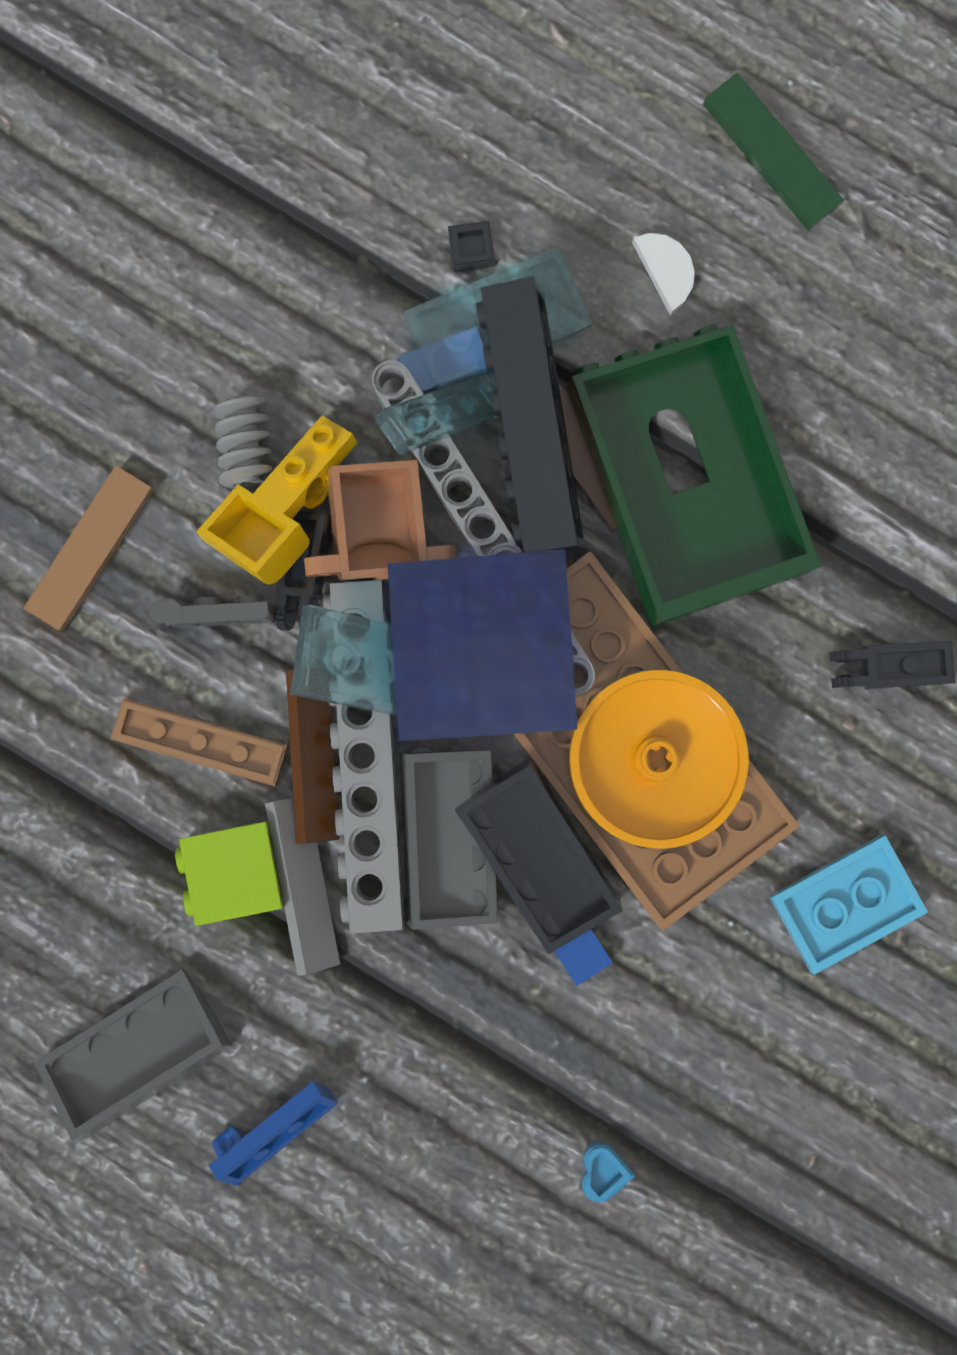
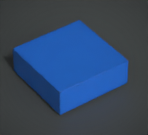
(583, 957)

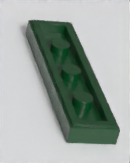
(772, 151)

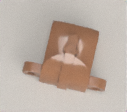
(375, 521)

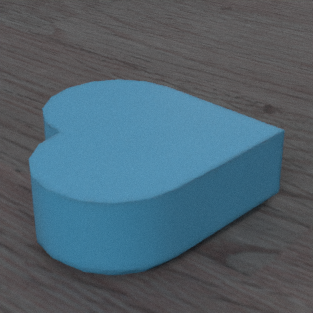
(604, 1172)

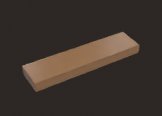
(89, 549)
(199, 742)

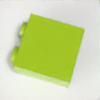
(229, 873)

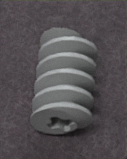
(241, 441)

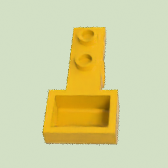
(259, 526)

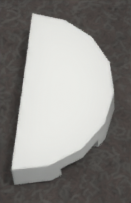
(667, 266)

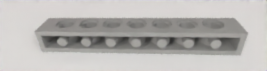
(387, 909)

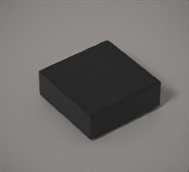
(471, 246)

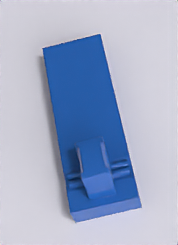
(242, 1155)

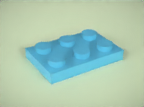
(848, 904)

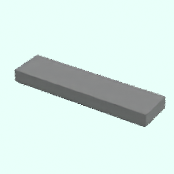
(302, 892)

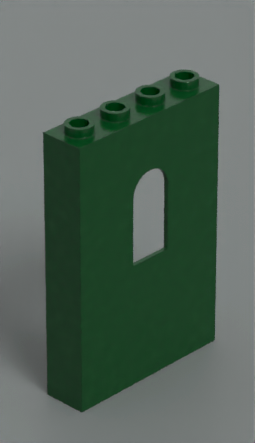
(712, 538)

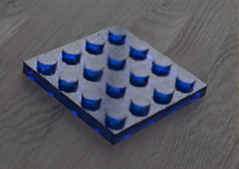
(482, 646)

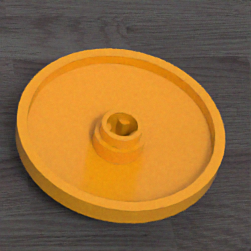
(659, 759)

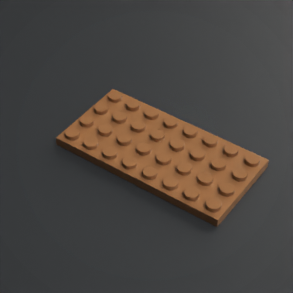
(667, 879)

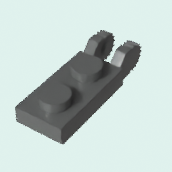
(209, 612)

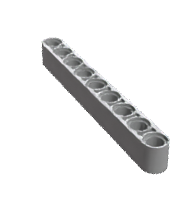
(457, 472)

